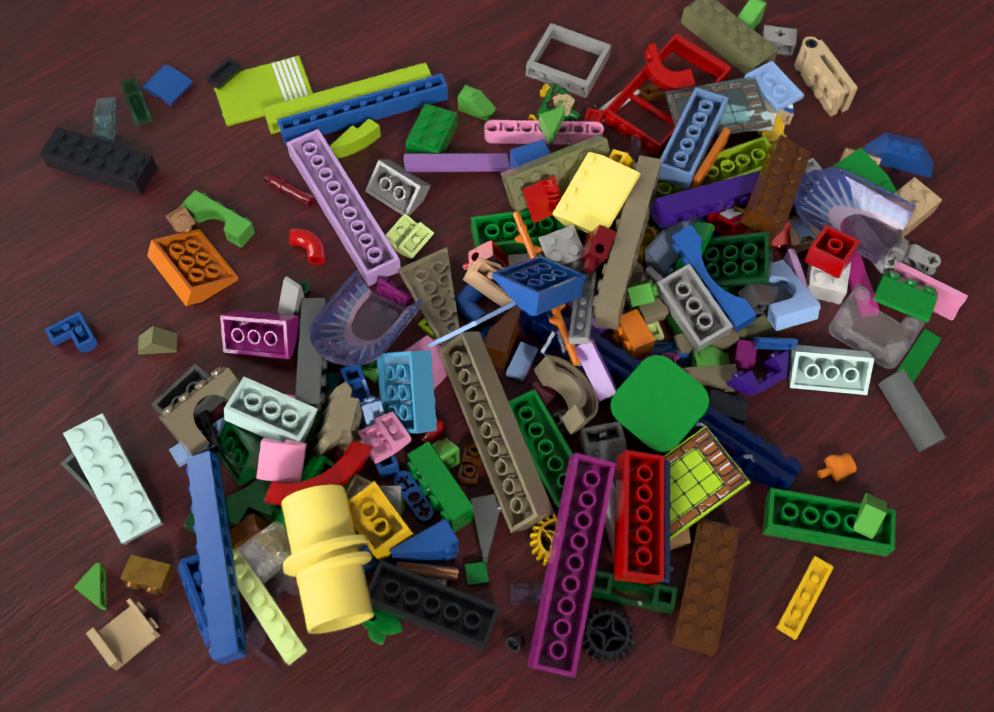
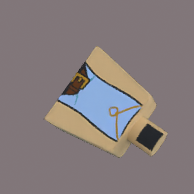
(801, 233)

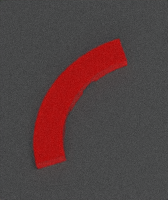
(337, 475)

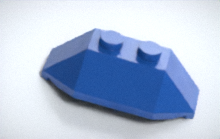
(901, 154)

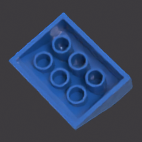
(540, 284)

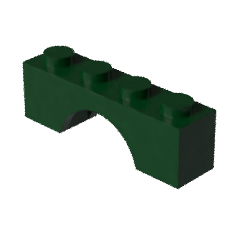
(648, 597)

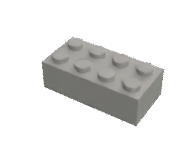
(693, 308)

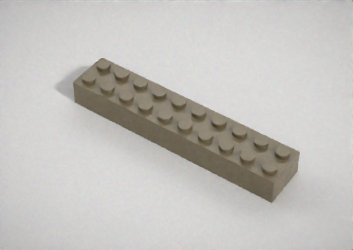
(626, 245)
(495, 432)

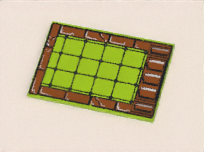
(700, 479)

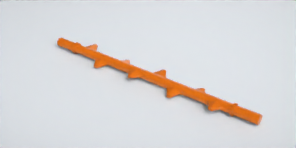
(557, 318)

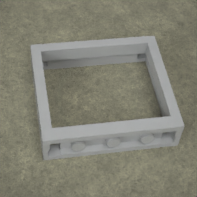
(571, 83)

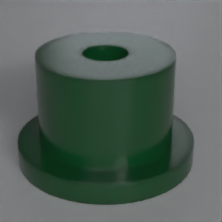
(306, 287)

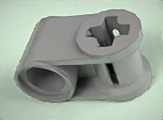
(920, 259)

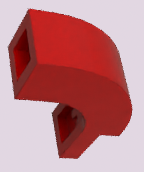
(662, 77)

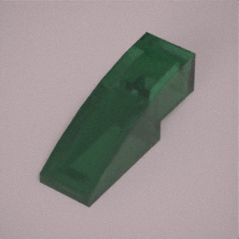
(135, 101)

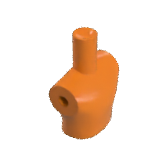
(838, 466)

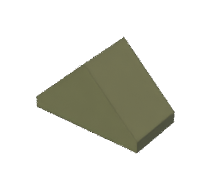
(157, 341)

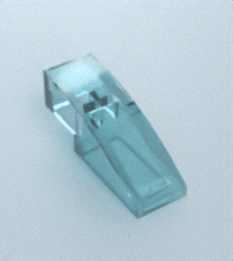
(105, 119)

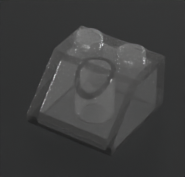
(267, 551)

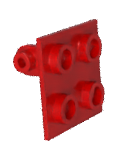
(542, 198)

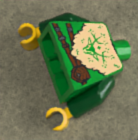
(555, 98)

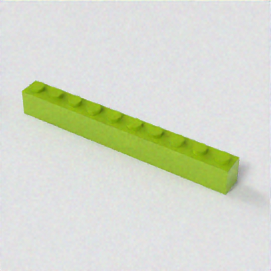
(342, 93)

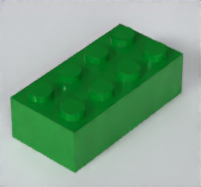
(440, 487)

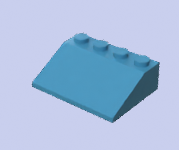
(408, 389)

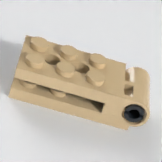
(825, 76)

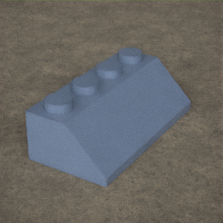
(660, 253)

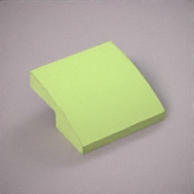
(408, 236)

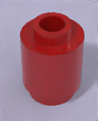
(432, 436)

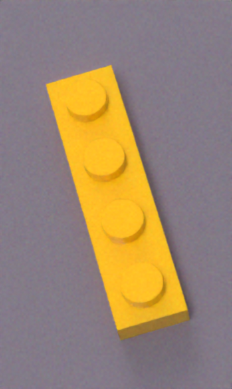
(804, 597)

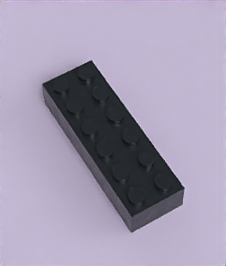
(98, 160)
(432, 606)

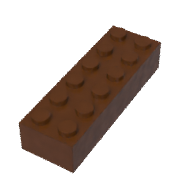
(776, 187)
(705, 587)

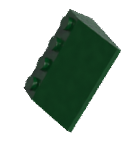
(739, 259)

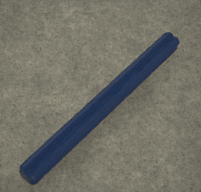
(666, 522)

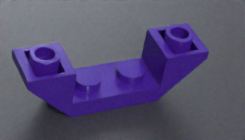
(749, 385)

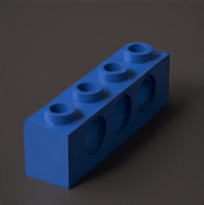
(192, 581)

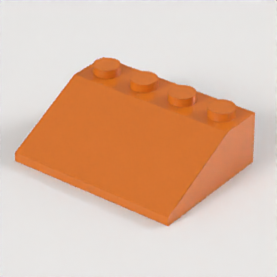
(191, 265)

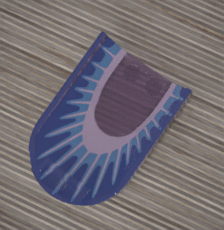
(854, 208)
(358, 324)

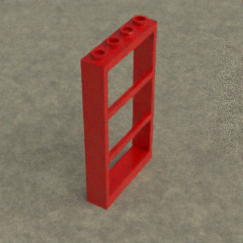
(687, 51)

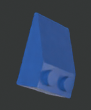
(429, 546)

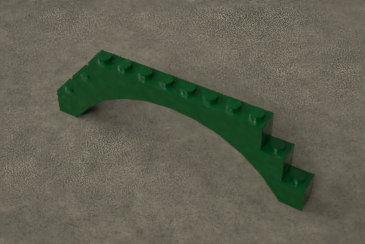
(251, 498)

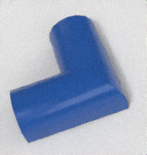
(467, 306)
(75, 328)

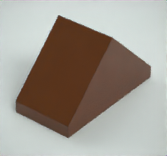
(247, 529)

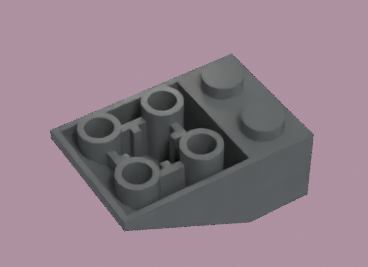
(603, 442)

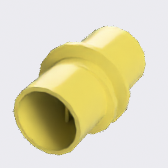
(327, 559)

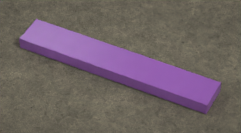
(455, 162)

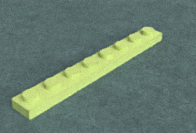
(267, 611)

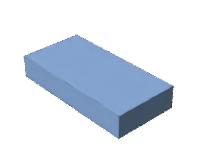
(522, 362)

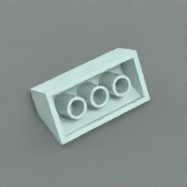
(830, 369)
(269, 412)

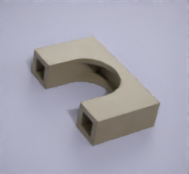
(180, 416)

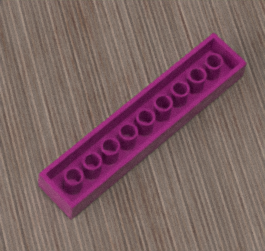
(571, 566)

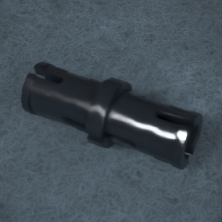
(205, 424)

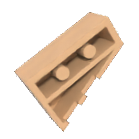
(480, 277)

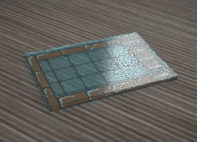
(744, 110)

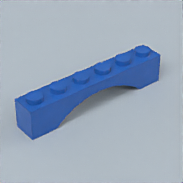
(736, 309)
(354, 377)

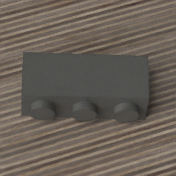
(761, 296)

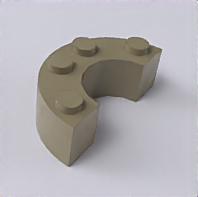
(652, 311)
(573, 387)

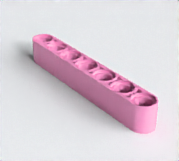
(529, 131)

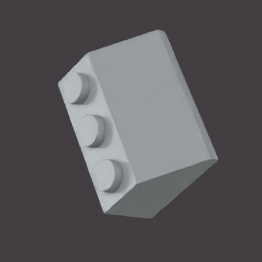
(396, 187)

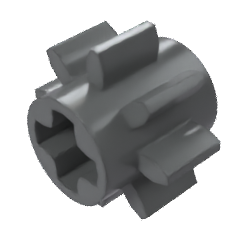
(558, 421)

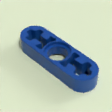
(426, 505)

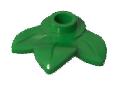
(382, 626)

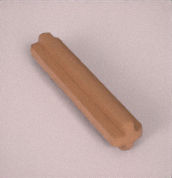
(430, 570)

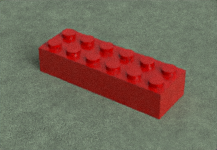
(639, 518)

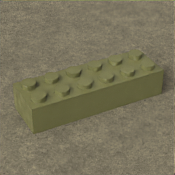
(728, 35)
(561, 163)

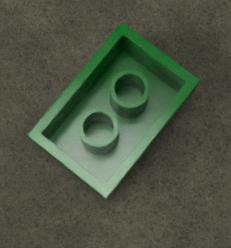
(432, 131)

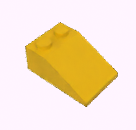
(378, 520)

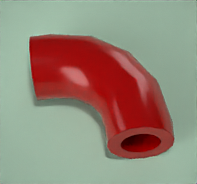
(309, 241)

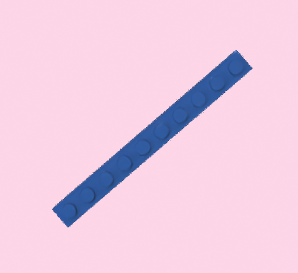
(369, 106)
(216, 559)

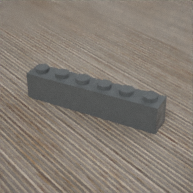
(310, 364)

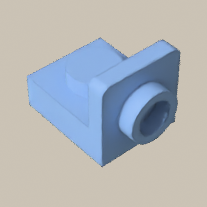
(371, 409)

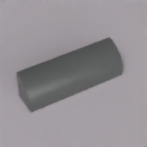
(911, 411)

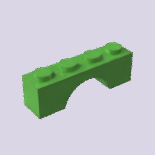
(201, 208)

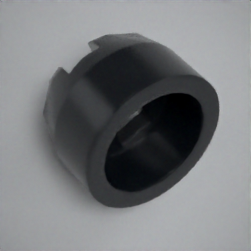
(510, 642)

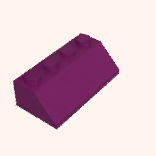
(259, 333)

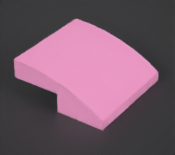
(385, 437)
(281, 460)

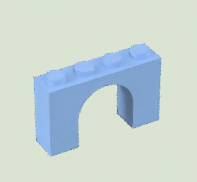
(793, 311)

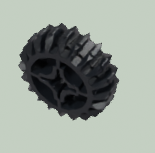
(615, 637)

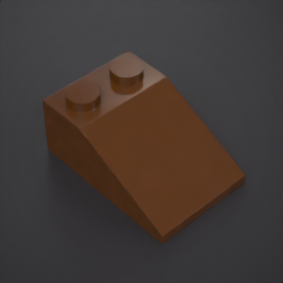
(502, 337)

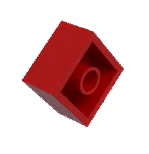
(832, 251)

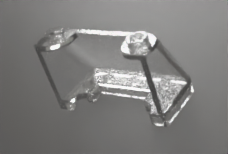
(872, 330)

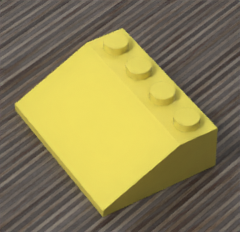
(595, 193)

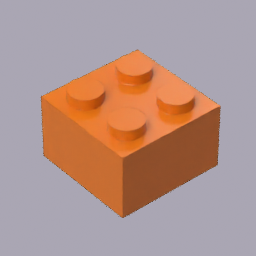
(633, 335)

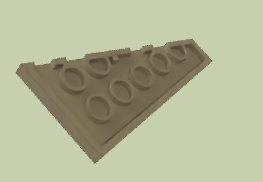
(432, 282)

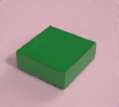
(476, 574)

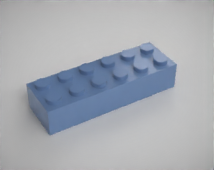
(692, 137)

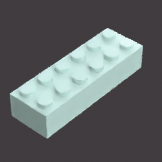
(113, 479)

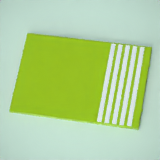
(261, 87)

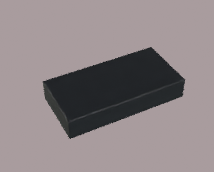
(224, 74)

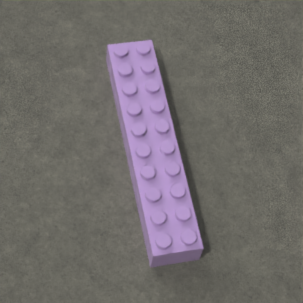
(344, 207)

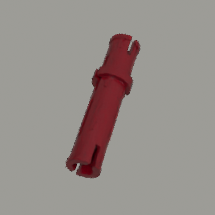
(285, 186)

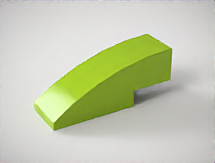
(356, 139)

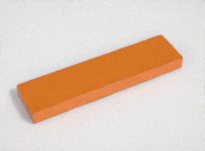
(711, 158)

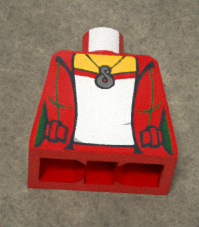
(728, 221)

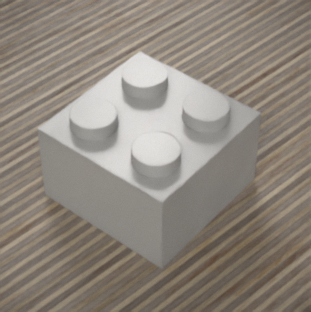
(563, 247)

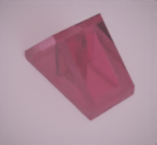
(547, 394)

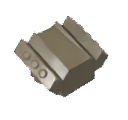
(340, 420)

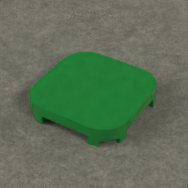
(660, 403)

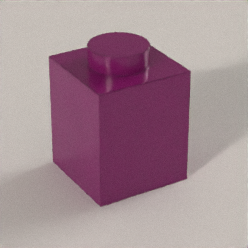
(744, 355)

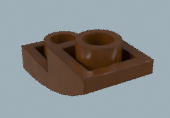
(470, 465)

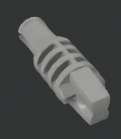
(897, 252)

